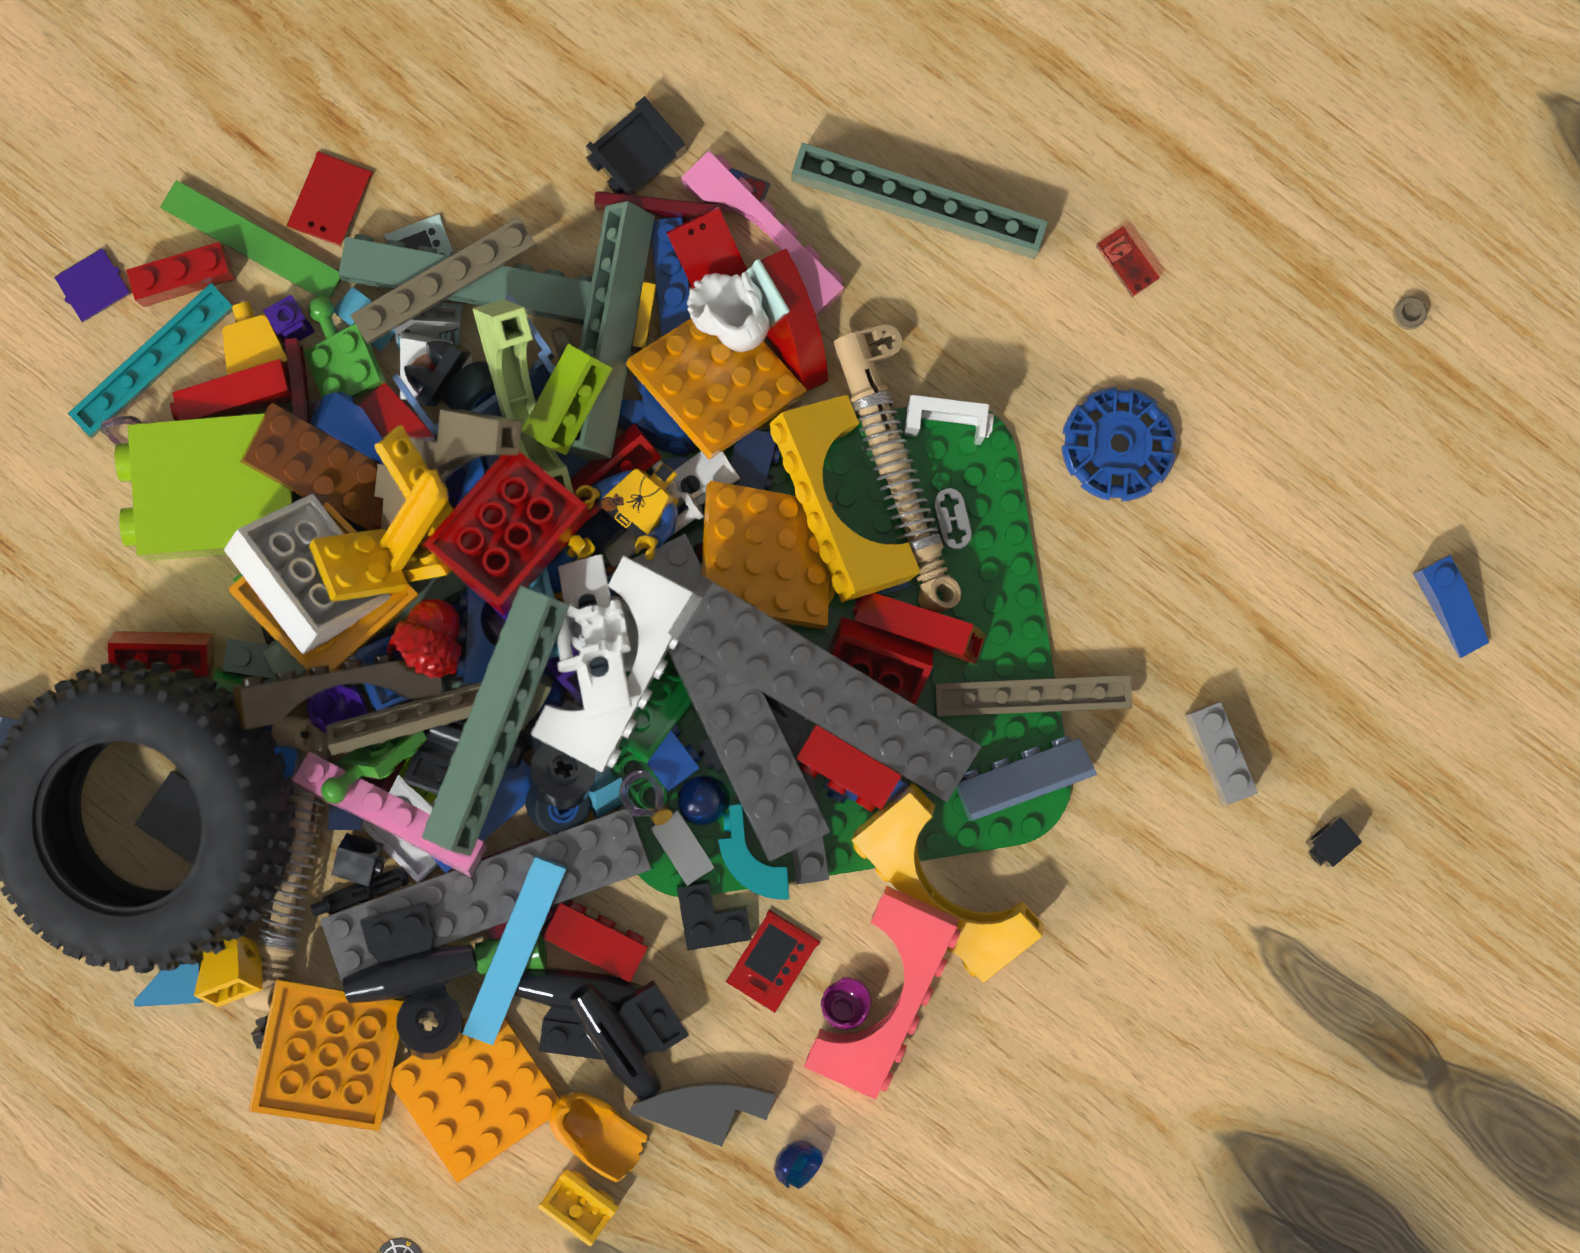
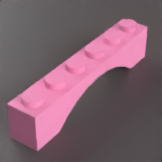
(714, 184)
(383, 811)

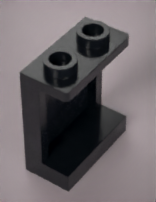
(636, 149)

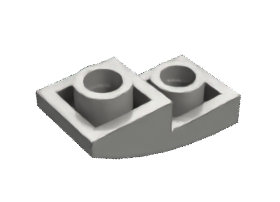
(682, 848)

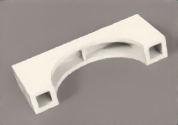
(655, 606)

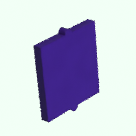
(92, 285)

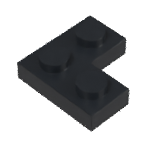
(708, 927)

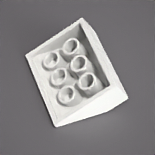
(283, 573)

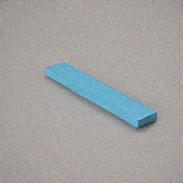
(514, 949)

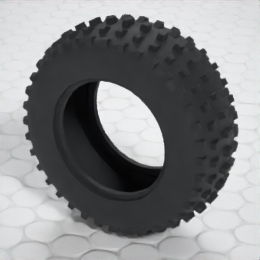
(43, 839)

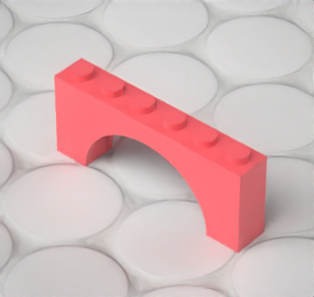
(865, 1057)

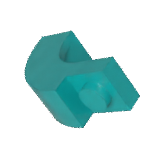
(754, 875)

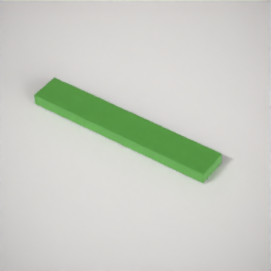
(251, 240)

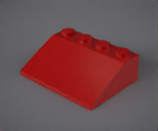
(507, 529)

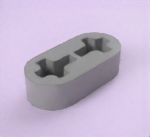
(960, 517)

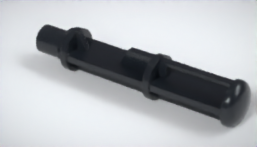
(359, 892)

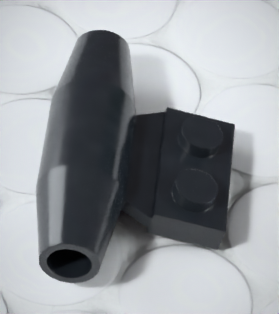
(434, 757)
(405, 958)
(561, 1026)
(626, 1035)

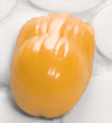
(597, 1134)

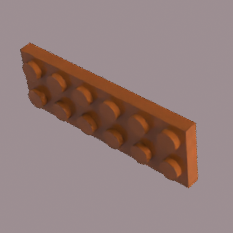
(316, 464)

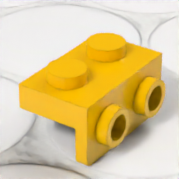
(578, 1206)

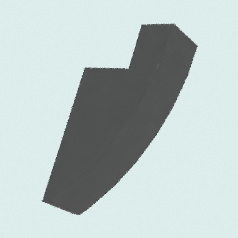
(704, 1107)

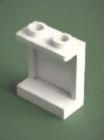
(948, 411)

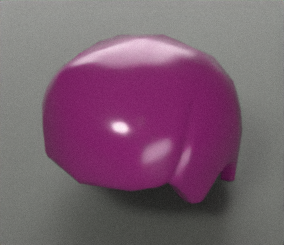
(846, 1003)

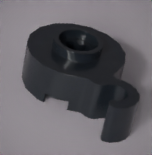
(542, 776)
(430, 1005)

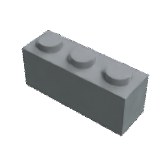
(1221, 754)

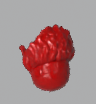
(429, 638)

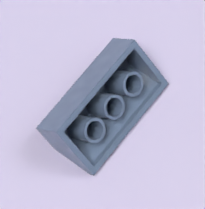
(1024, 779)

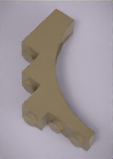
(460, 439)

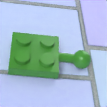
(343, 359)
(370, 761)

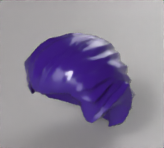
(335, 705)

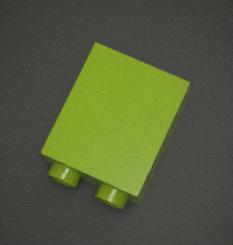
(192, 486)

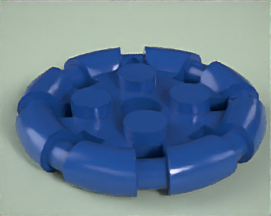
(1105, 457)

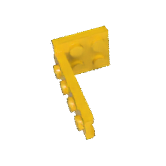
(406, 468)
(374, 559)

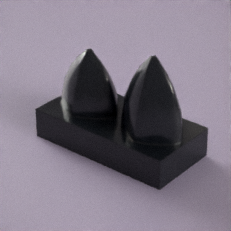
(431, 383)

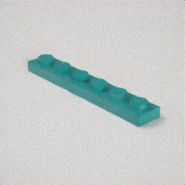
(151, 360)

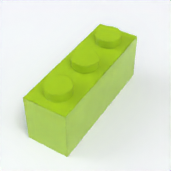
(567, 399)

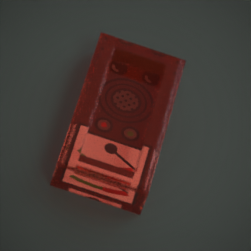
(1127, 261)

